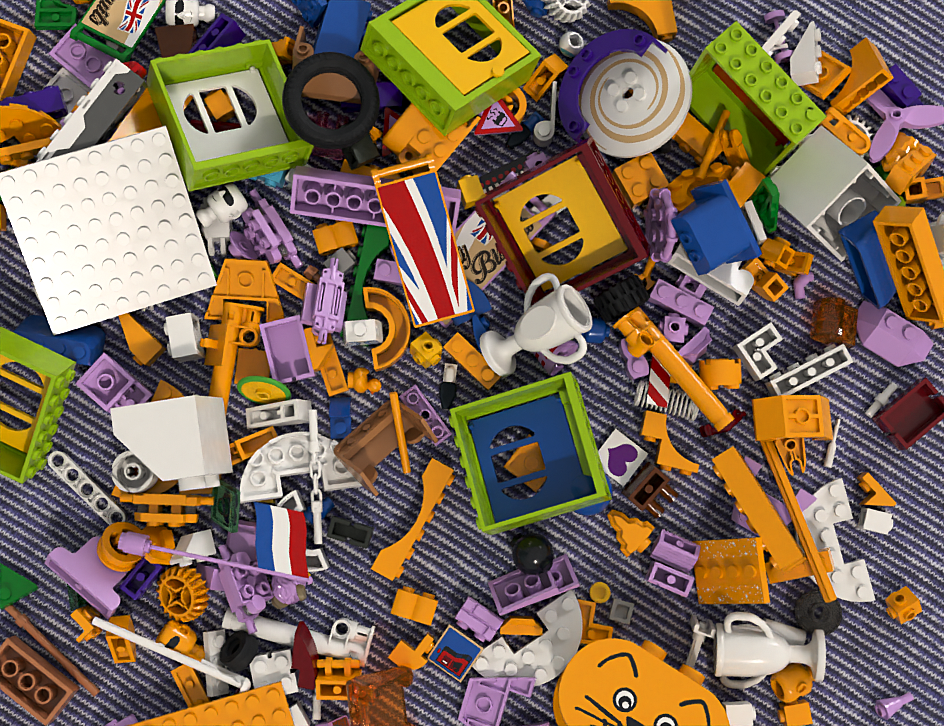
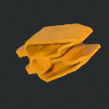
(791, 449)

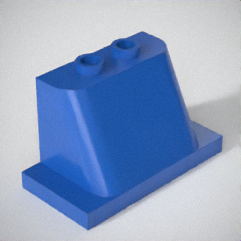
(714, 229)

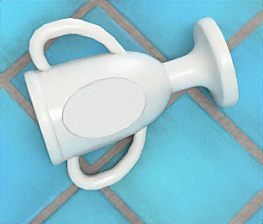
(541, 327)
(759, 652)

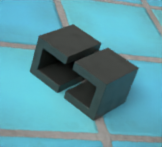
(342, 529)

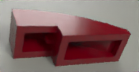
(305, 657)

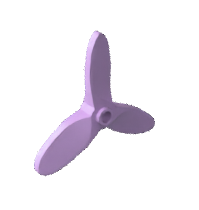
(896, 118)

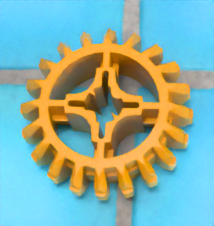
(182, 593)

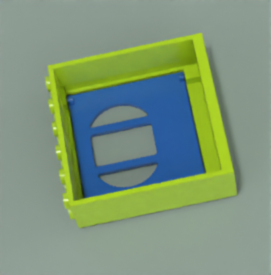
(552, 432)

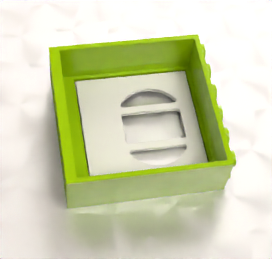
(234, 153)

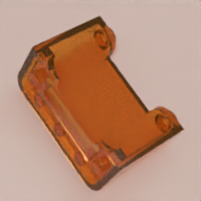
(379, 697)

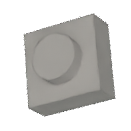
(621, 611)

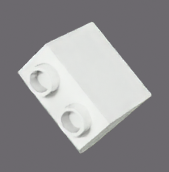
(830, 188)
(178, 438)

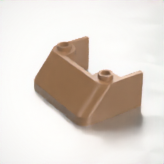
(329, 85)
(377, 439)

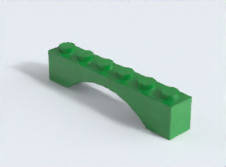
(374, 245)

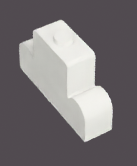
(724, 280)

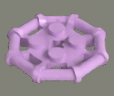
(658, 226)

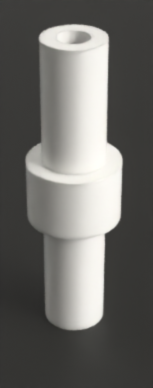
(881, 399)

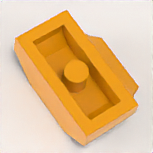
(521, 626)

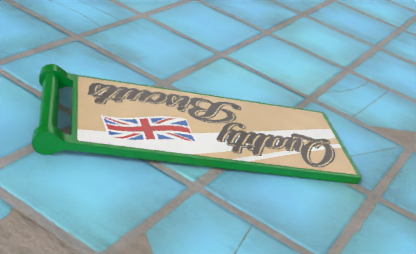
(118, 22)

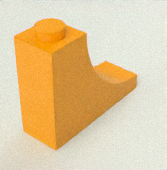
(655, 13)
(867, 77)

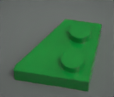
(766, 203)

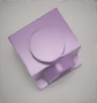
(698, 288)

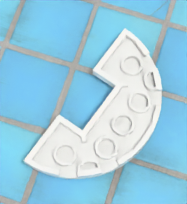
(287, 457)
(848, 579)
(546, 654)

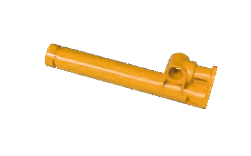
(242, 321)
(644, 336)

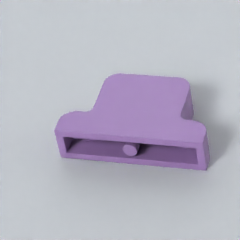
(88, 576)

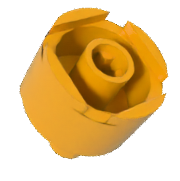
(721, 372)

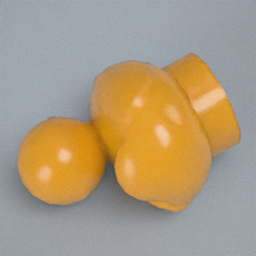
(360, 383)

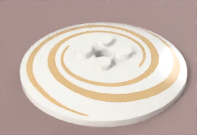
(650, 115)

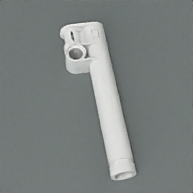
(336, 645)

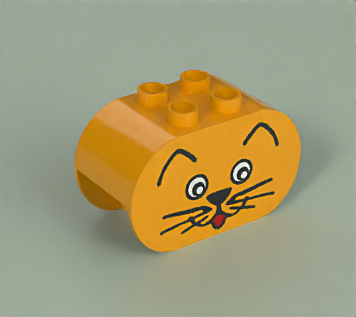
(632, 686)

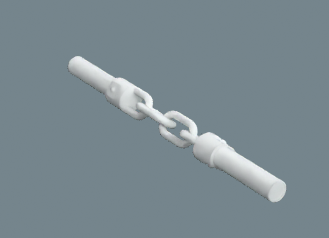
(316, 506)

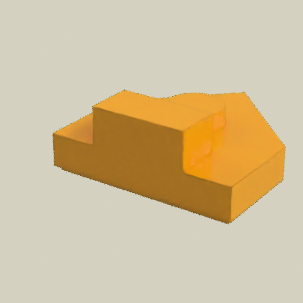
(160, 537)

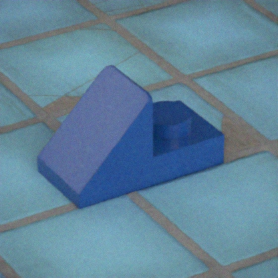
(340, 417)

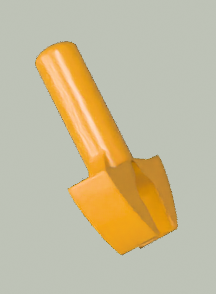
(646, 274)

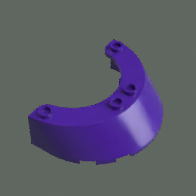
(619, 40)

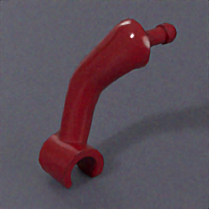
(707, 430)

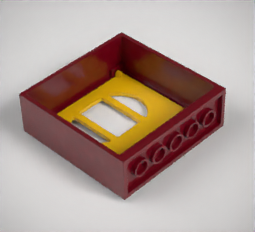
(585, 205)

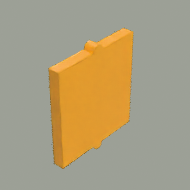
(251, 363)

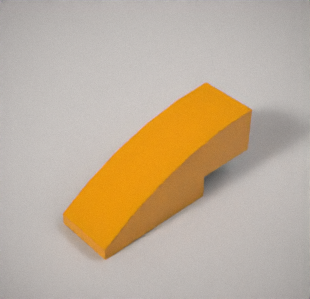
(244, 448)

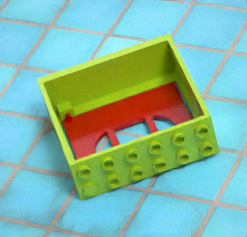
(757, 92)

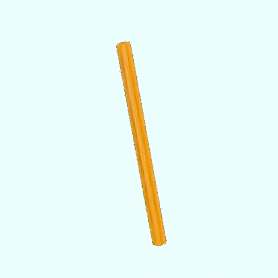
(799, 522)

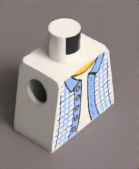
(362, 332)

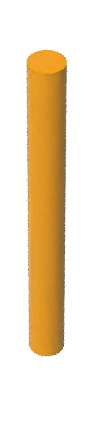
(712, 146)
(400, 432)

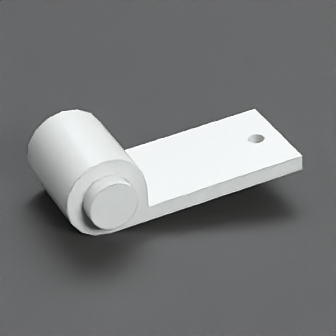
(544, 130)

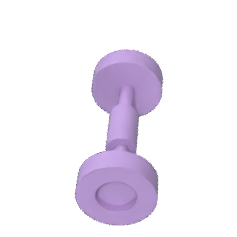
(775, 17)

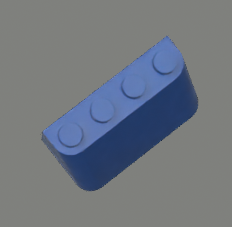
(342, 27)
(868, 260)
(80, 344)

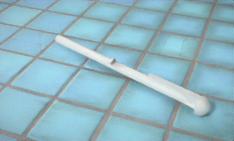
(203, 666)

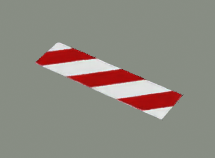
(658, 384)

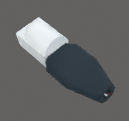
(448, 386)

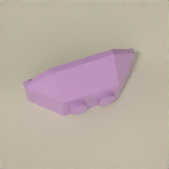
(891, 336)

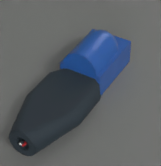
(528, 126)

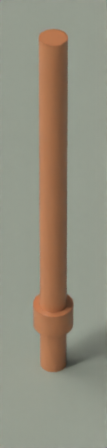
(23, 620)

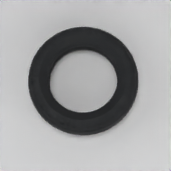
(330, 63)

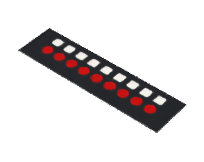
(494, 178)

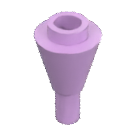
(889, 706)

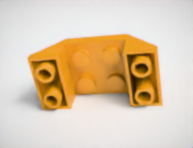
(792, 417)

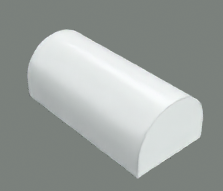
(791, 634)

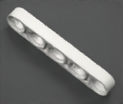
(77, 486)

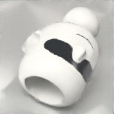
(188, 12)
(224, 203)

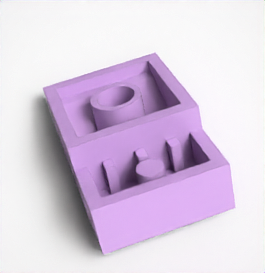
(112, 385)

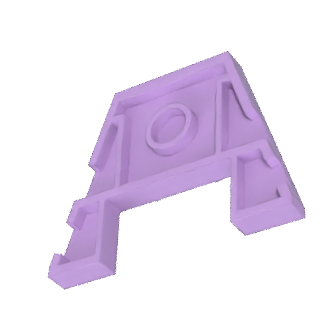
(803, 498)
(488, 696)

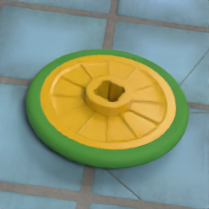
(263, 390)

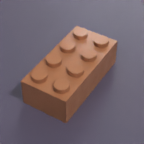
(33, 681)

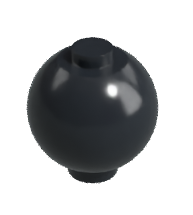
(532, 553)

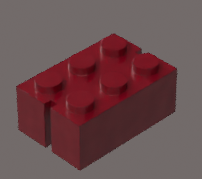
(911, 414)

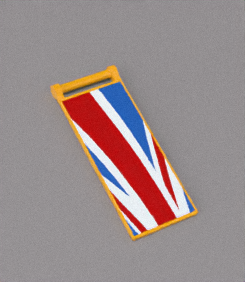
(423, 243)

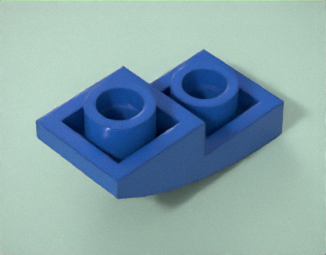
(480, 326)

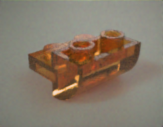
(834, 322)

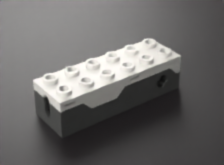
(99, 110)

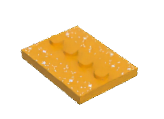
(731, 571)

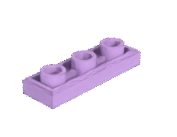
(418, 403)

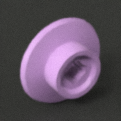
(241, 246)

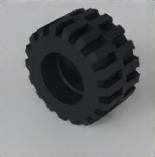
(621, 298)

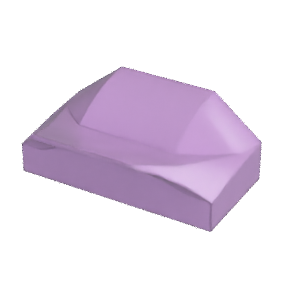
(696, 346)

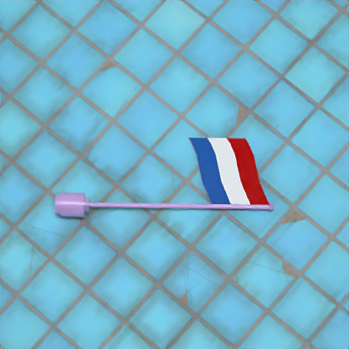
(278, 544)

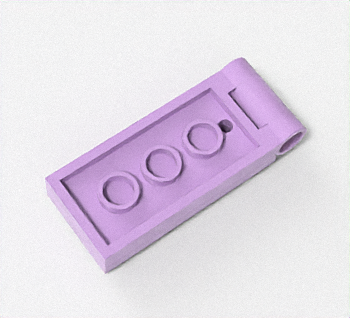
(81, 60)

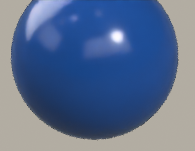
(584, 486)

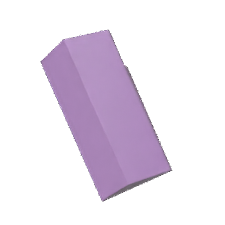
(520, 589)

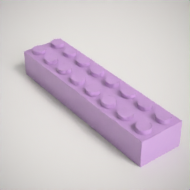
(348, 197)

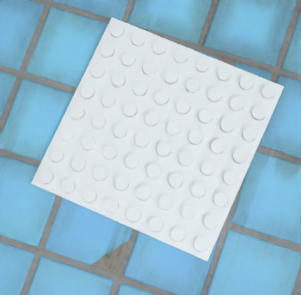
(107, 229)

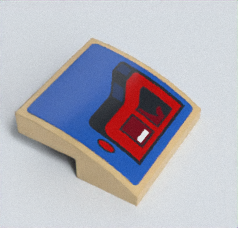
(455, 653)

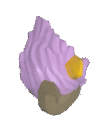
(287, 591)

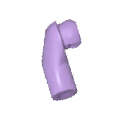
(799, 284)

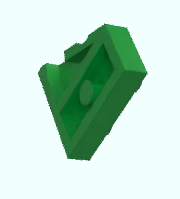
(54, 15)
(13, 587)

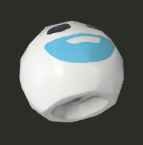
(571, 44)

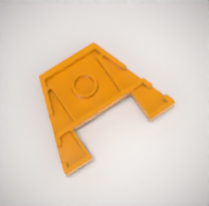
(245, 281)

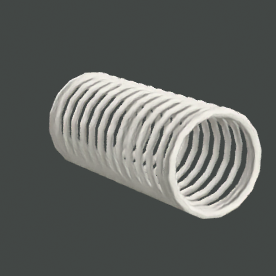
(692, 410)

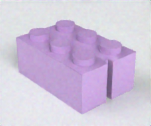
(287, 350)

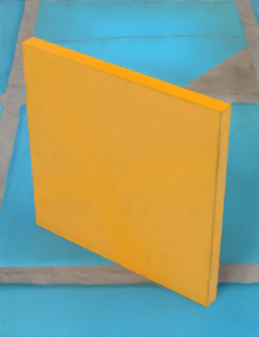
(216, 344)

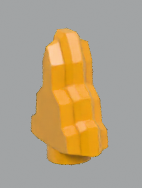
(901, 148)
(630, 532)

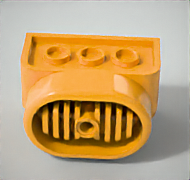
(416, 136)

